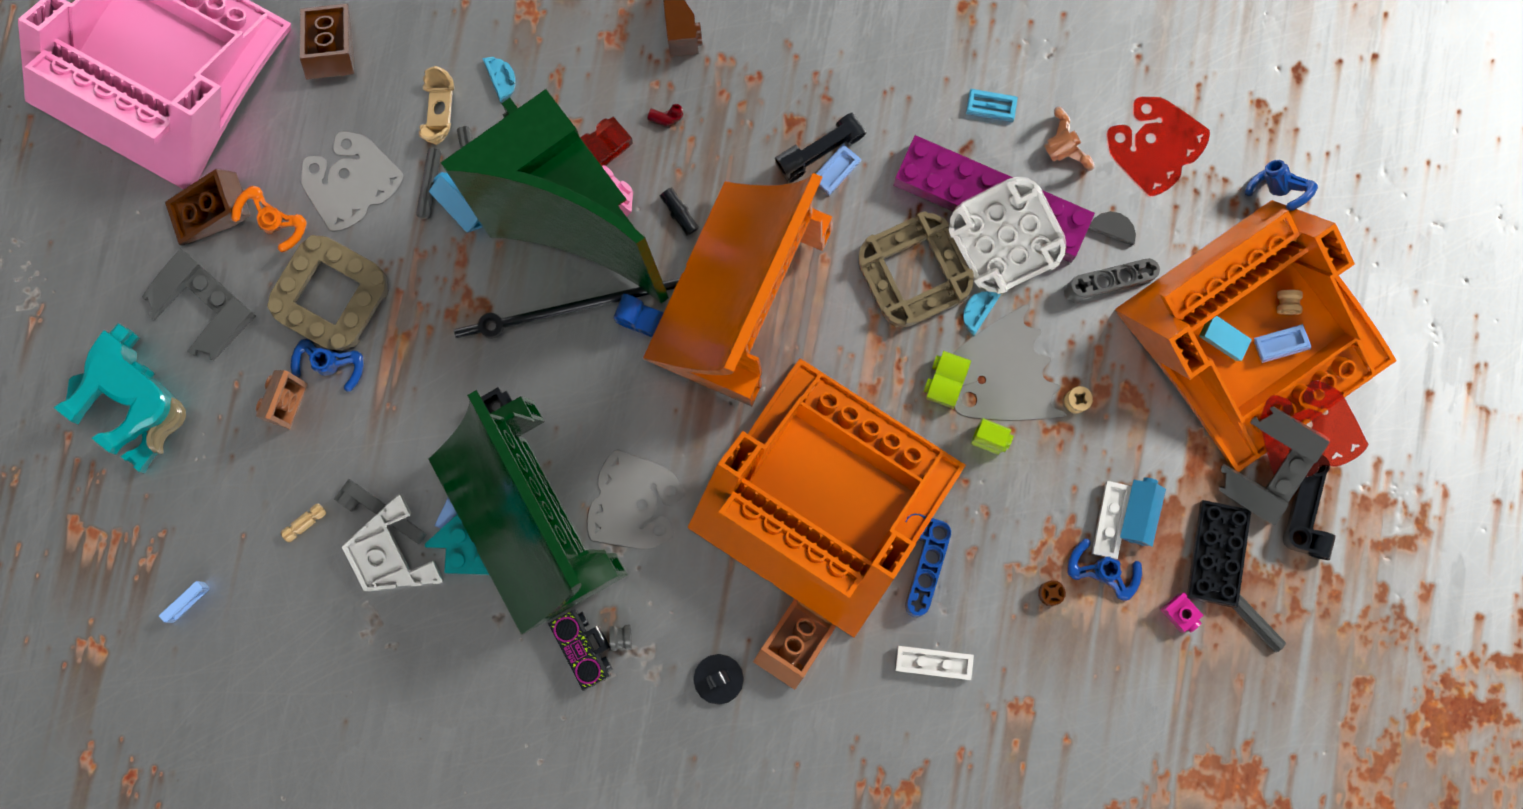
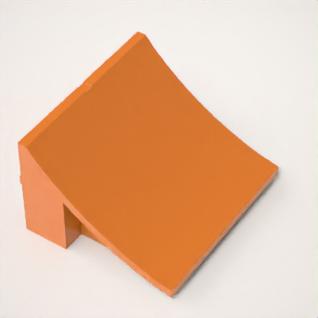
(734, 283)
(1239, 283)
(825, 496)

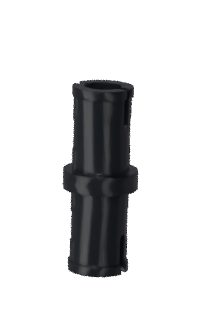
(679, 211)

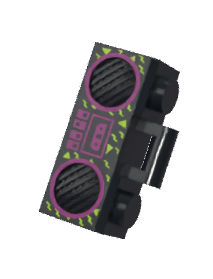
(573, 640)

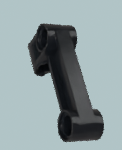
(794, 161)
(1302, 519)

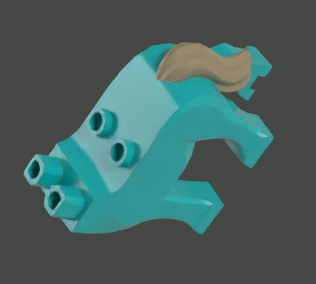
(114, 370)

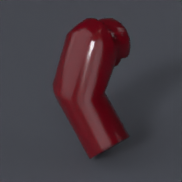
(667, 118)

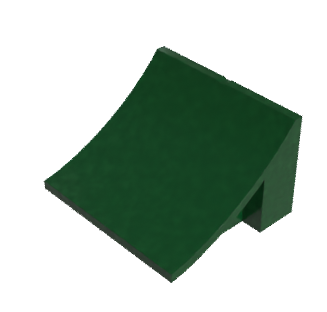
(545, 187)
(517, 515)

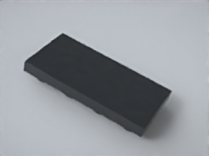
(1219, 554)

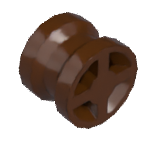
(1055, 595)

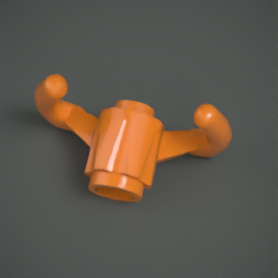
(270, 218)

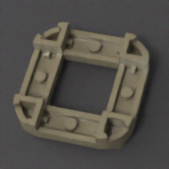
(901, 237)
(357, 313)

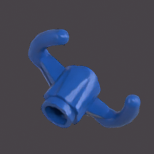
(1281, 182)
(327, 362)
(1105, 571)

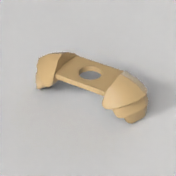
(440, 89)

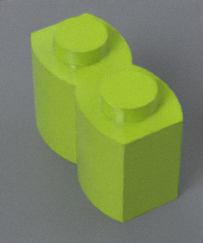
(948, 379)
(992, 437)

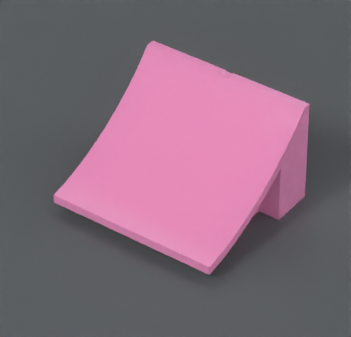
(147, 72)

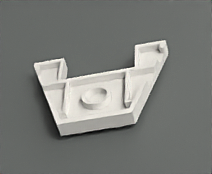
(378, 557)

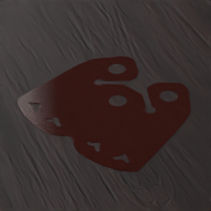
(1167, 153)
(1337, 425)

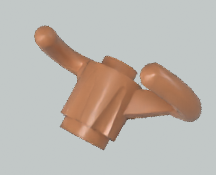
(1066, 143)

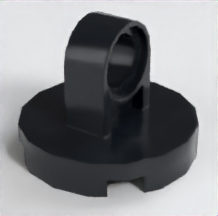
(718, 679)

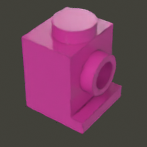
(1174, 609)

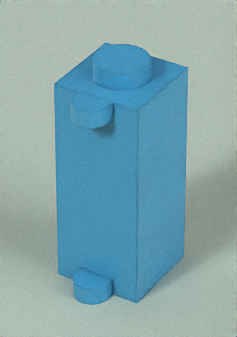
(453, 202)
(1143, 512)

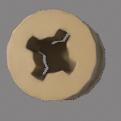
(1289, 302)
(1073, 400)

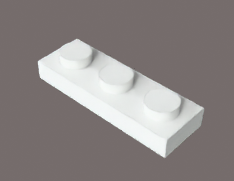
(1111, 519)
(934, 662)

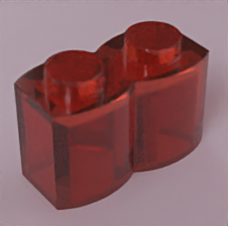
(607, 141)

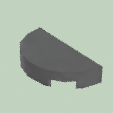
(1115, 226)

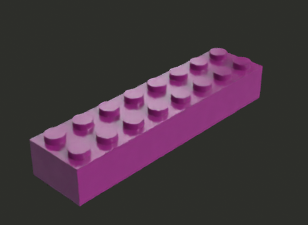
(953, 178)

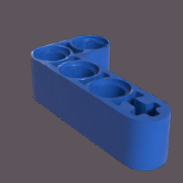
(637, 316)
(925, 568)

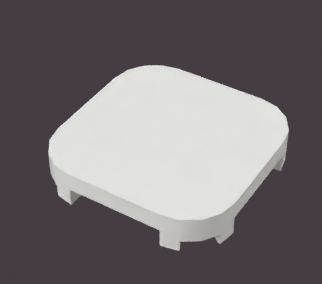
(1008, 234)

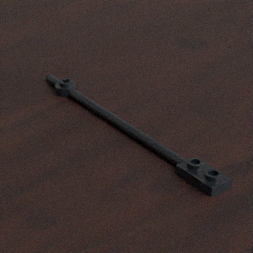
(501, 323)

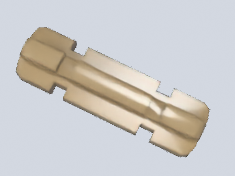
(303, 523)

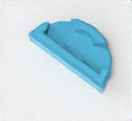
(501, 77)
(977, 310)

